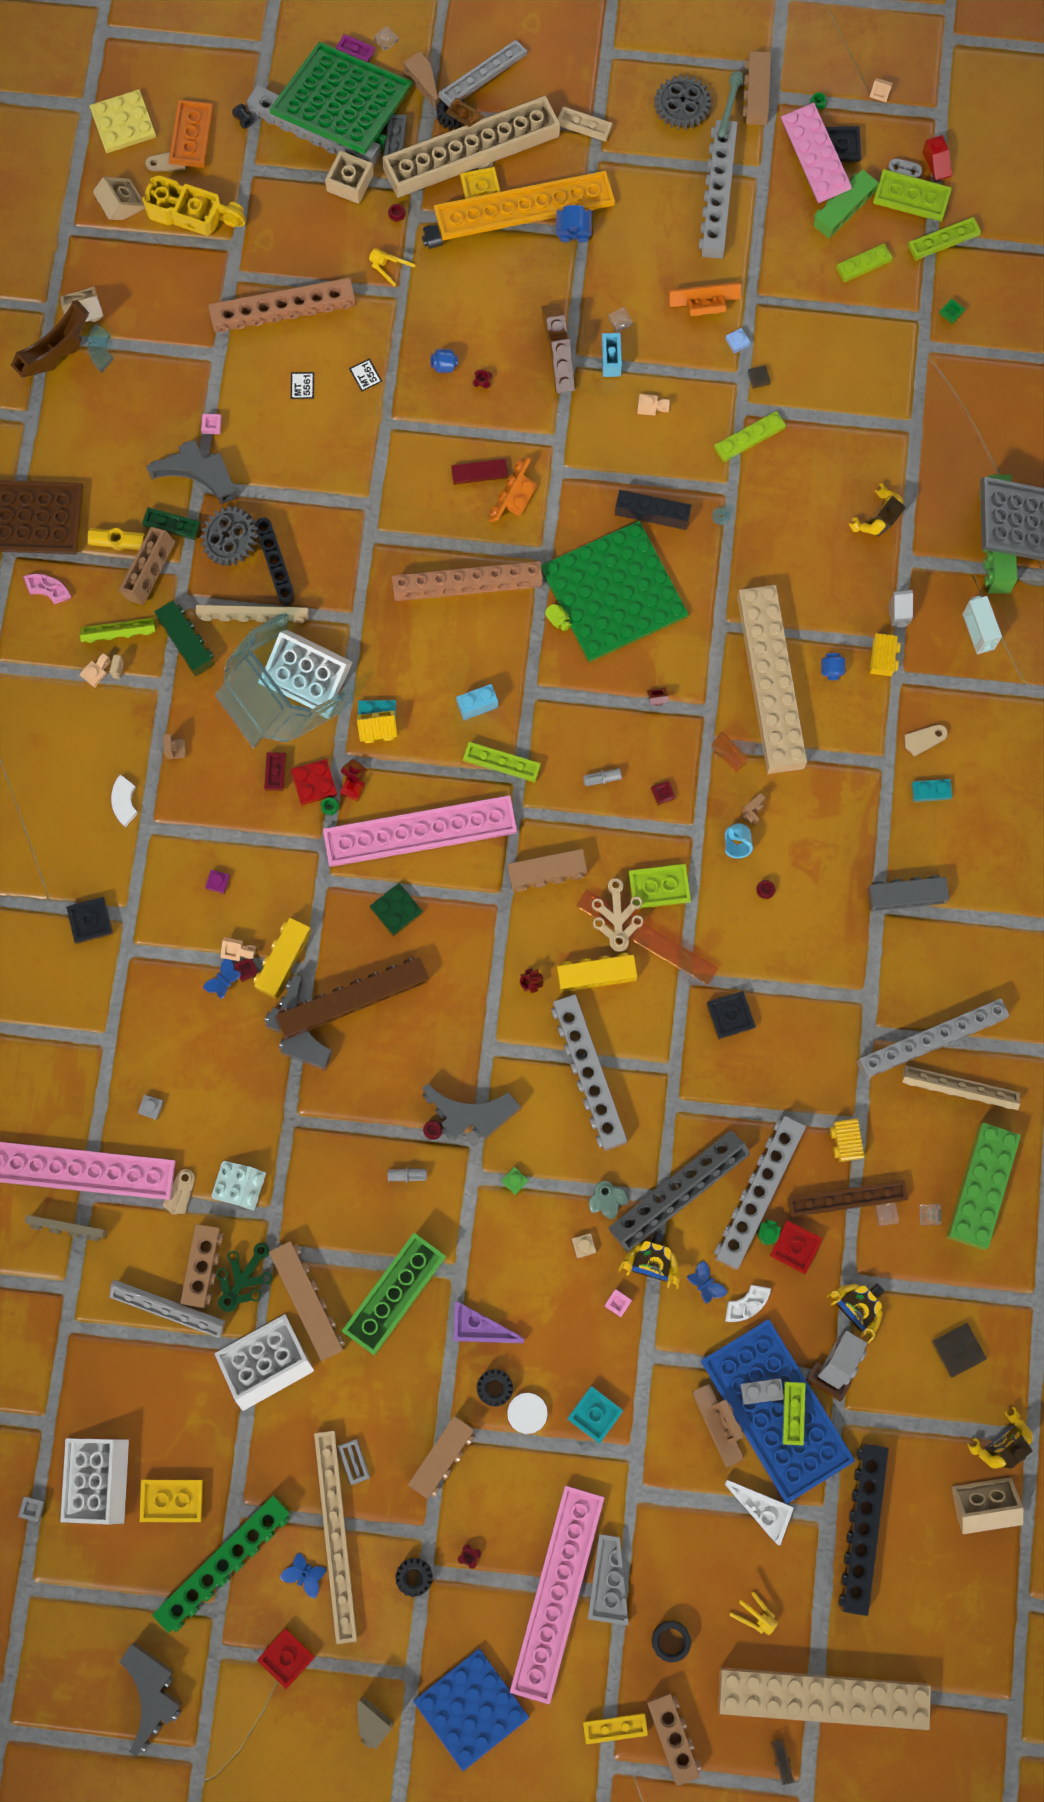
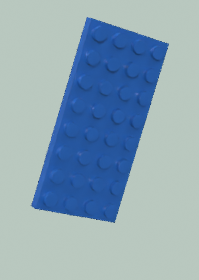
(764, 1357)

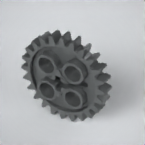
(682, 102)
(241, 543)

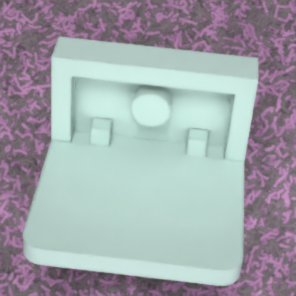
(238, 1185)

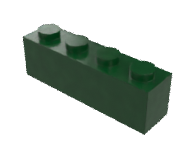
(184, 638)

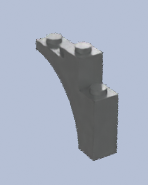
(190, 464)
(304, 1046)
(461, 1116)
(156, 1704)

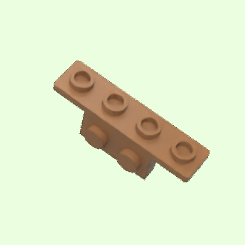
(720, 1424)

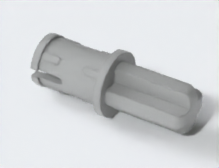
(602, 777)
(407, 1175)

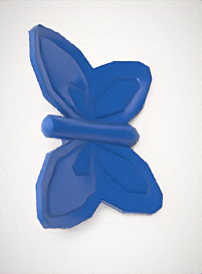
(220, 985)
(701, 1280)
(305, 1574)

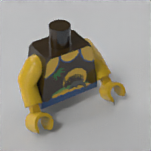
(884, 515)
(653, 1261)
(860, 1306)
(1009, 1447)

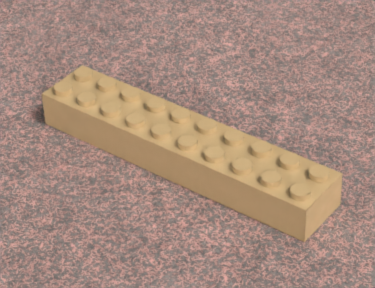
(471, 146)
(771, 679)
(824, 1698)

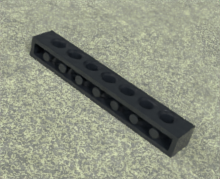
(861, 1603)

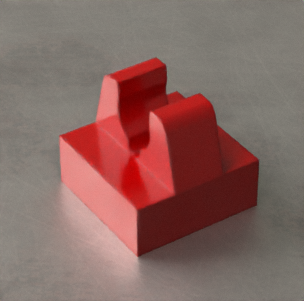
(351, 789)

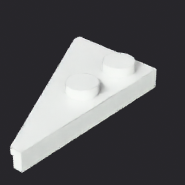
(769, 1513)

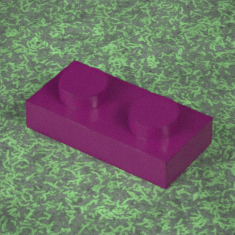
(356, 48)

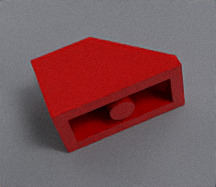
(937, 158)

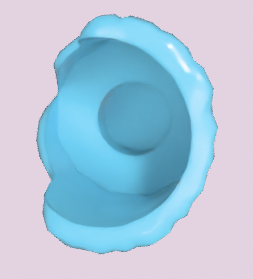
(740, 833)

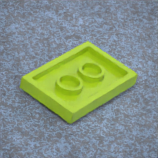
(660, 886)

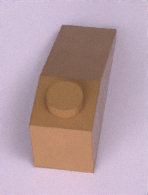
(419, 71)

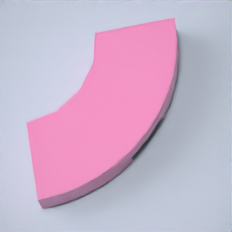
(47, 586)

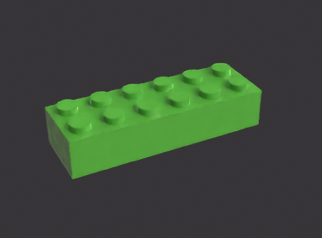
(999, 567)
(983, 1186)
(394, 1294)

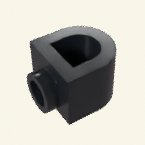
(431, 237)

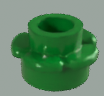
(819, 97)
(329, 801)

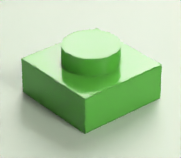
(514, 1181)

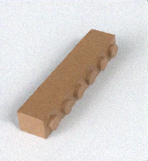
(306, 1301)

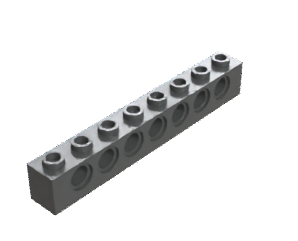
(679, 1191)

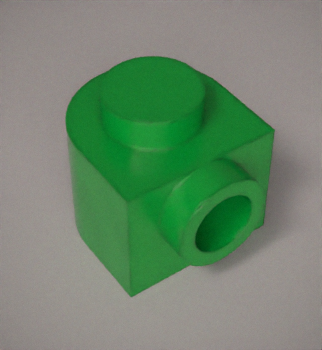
(768, 1232)

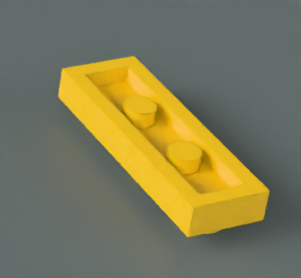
(615, 1728)

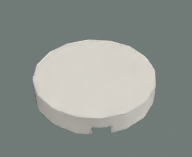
(527, 1413)

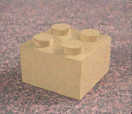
(349, 177)

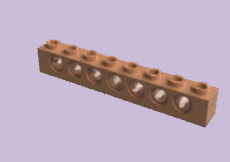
(273, 300)
(467, 581)

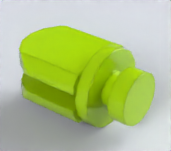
(558, 617)

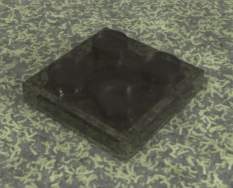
(959, 1350)

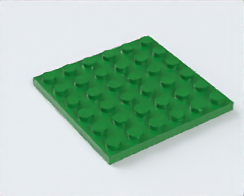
(341, 97)
(614, 591)

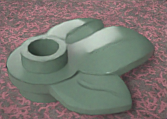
(608, 1202)

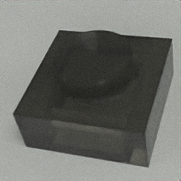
(759, 377)

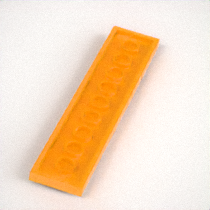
(522, 205)

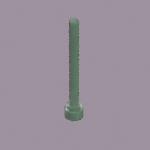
(736, 80)

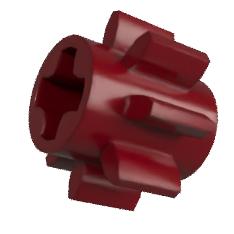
(531, 980)

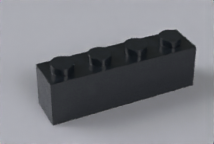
(652, 509)

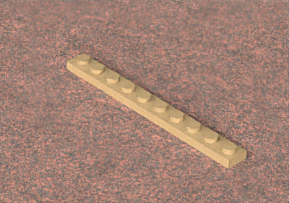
(335, 1537)

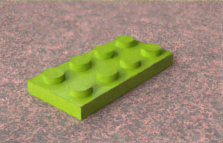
(912, 195)

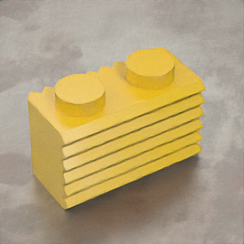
(884, 654)
(377, 726)
(847, 1140)

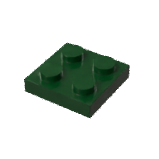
(396, 909)

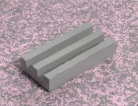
(354, 1442)

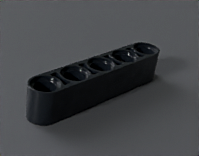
(279, 568)

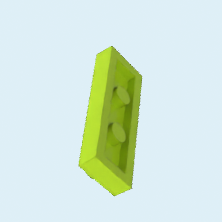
(864, 262)
(793, 1413)

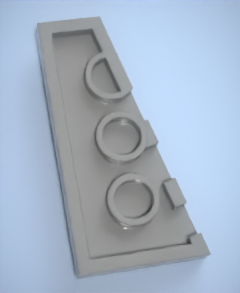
(608, 1585)

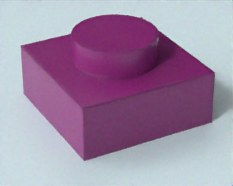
(217, 881)

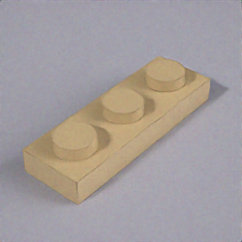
(584, 124)

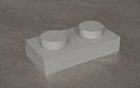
(762, 1391)

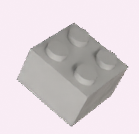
(843, 1360)

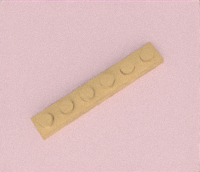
(247, 613)
(961, 1087)

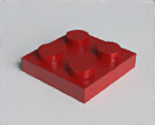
(313, 782)
(795, 1247)
(286, 1658)

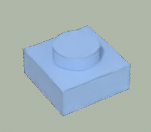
(737, 340)

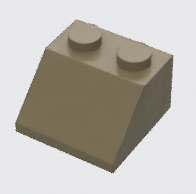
(372, 1723)

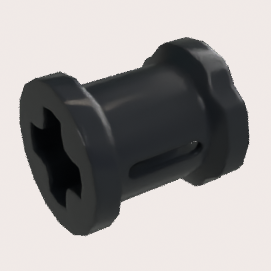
(243, 116)

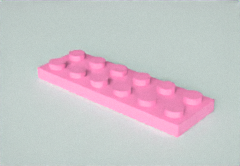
(816, 153)

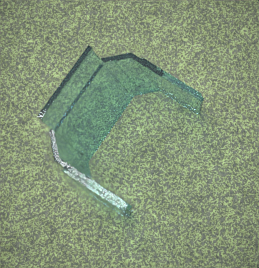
(258, 702)

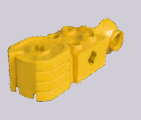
(189, 206)

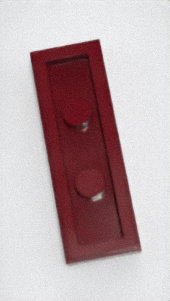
(479, 471)

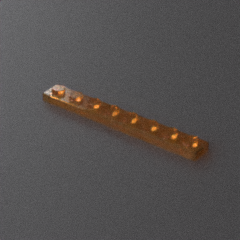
(655, 942)

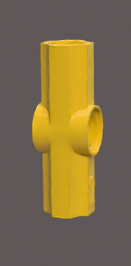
(105, 538)

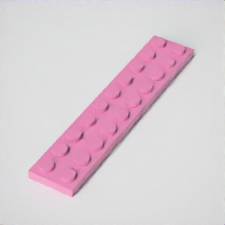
(419, 831)
(86, 1171)
(557, 1595)

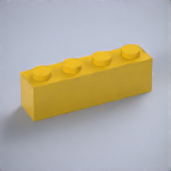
(282, 958)
(597, 972)

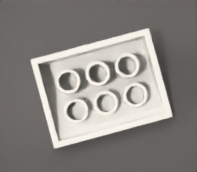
(306, 669)
(263, 1362)
(94, 1481)

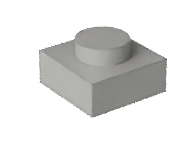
(150, 1107)
(31, 1509)

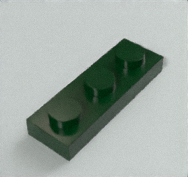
(171, 523)

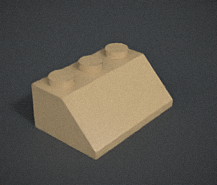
(987, 1505)

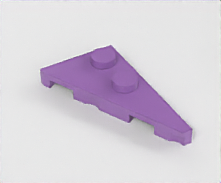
(475, 1327)

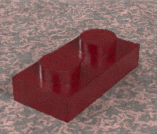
(275, 771)

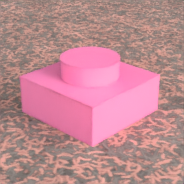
(211, 424)
(618, 1303)

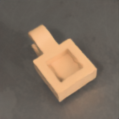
(649, 404)
(95, 672)
(234, 949)

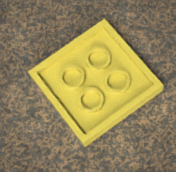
(122, 121)

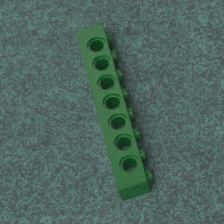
(165, 1614)

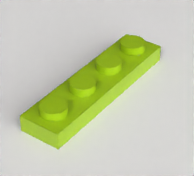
(944, 238)
(749, 436)
(119, 629)
(501, 762)

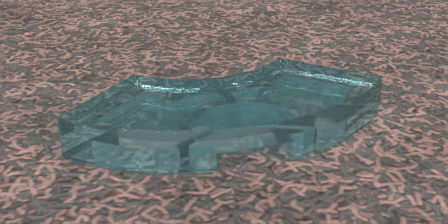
(97, 347)

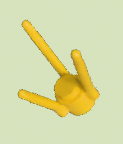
(380, 258)
(765, 1622)

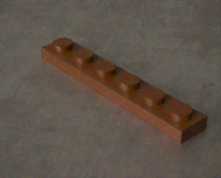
(847, 1198)

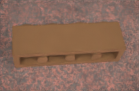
(758, 87)
(546, 870)
(441, 1457)

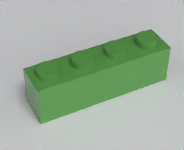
(845, 205)

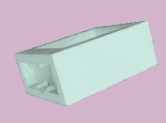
(982, 624)

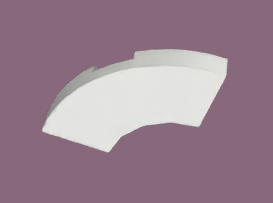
(121, 800)
(748, 1305)

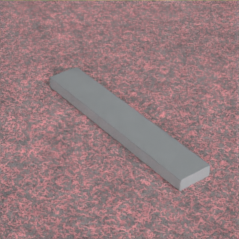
(483, 73)
(167, 1309)

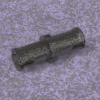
(782, 1761)

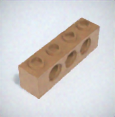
(147, 566)
(193, 1275)
(681, 1772)

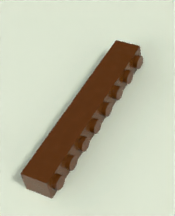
(351, 998)

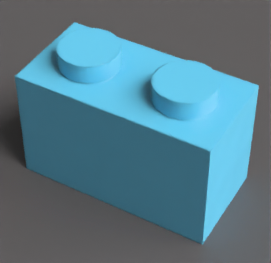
(611, 354)
(477, 702)

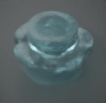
(720, 520)

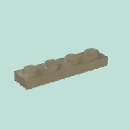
(58, 1226)

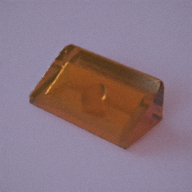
(464, 113)
(729, 752)

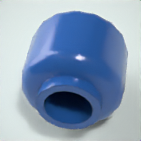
(444, 360)
(833, 666)

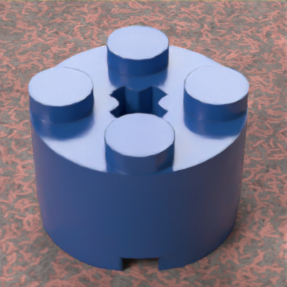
(573, 223)

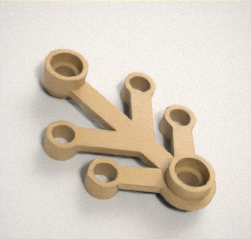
(617, 918)

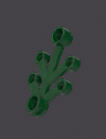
(242, 1280)

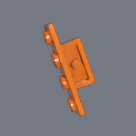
(705, 298)
(516, 492)

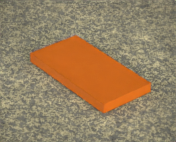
(191, 133)

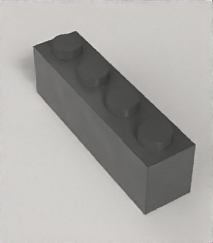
(908, 893)

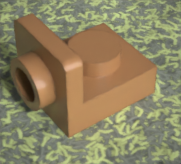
(173, 748)
(753, 806)

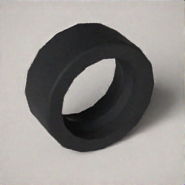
(686, 1639)

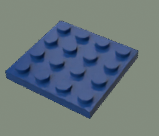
(471, 1709)

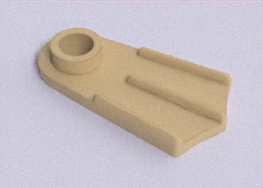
(162, 162)
(924, 739)
(180, 1193)

